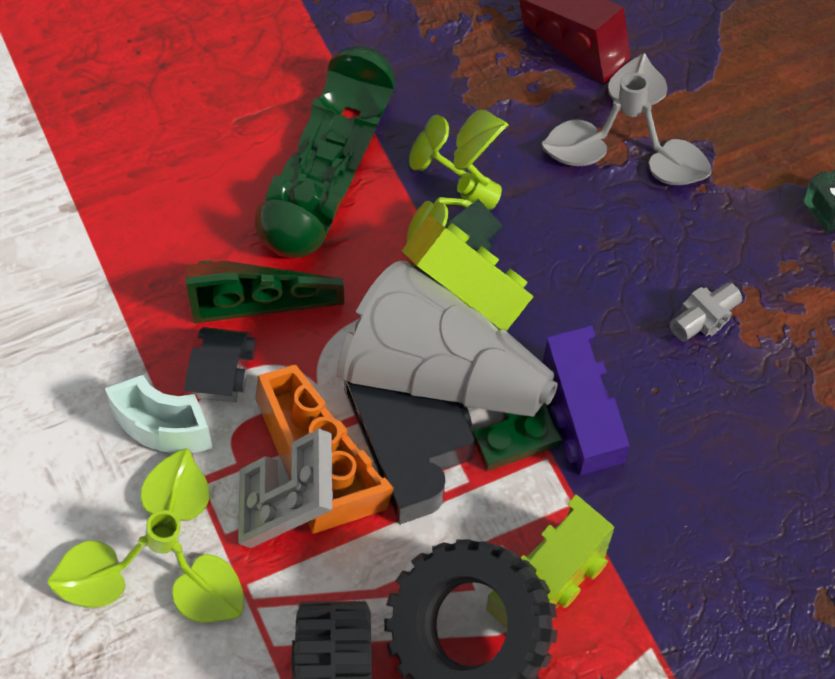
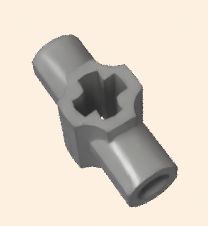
(706, 311)

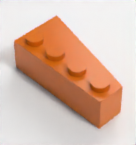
(296, 409)

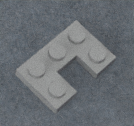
(275, 509)

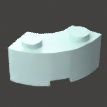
(157, 418)

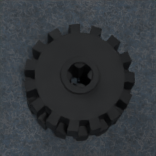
(332, 641)

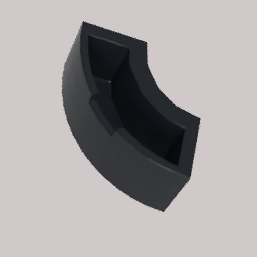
(220, 365)

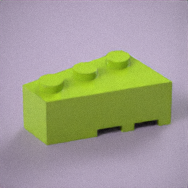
(468, 272)

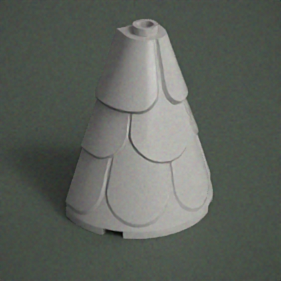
(437, 347)

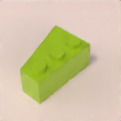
(566, 556)

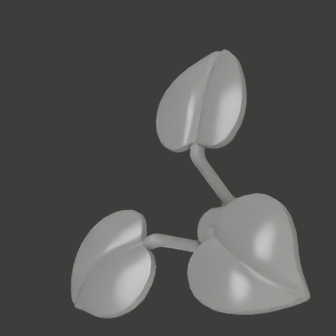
(633, 91)

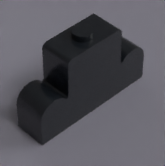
(412, 444)

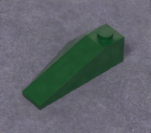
(244, 290)

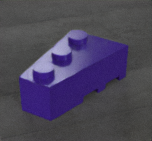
(582, 405)

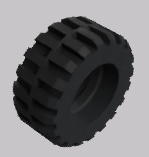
(431, 581)

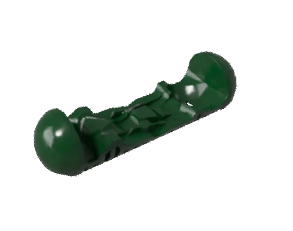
(317, 176)

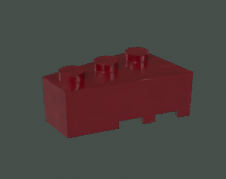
(584, 31)

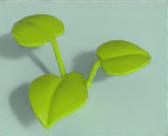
(471, 141)
(171, 494)

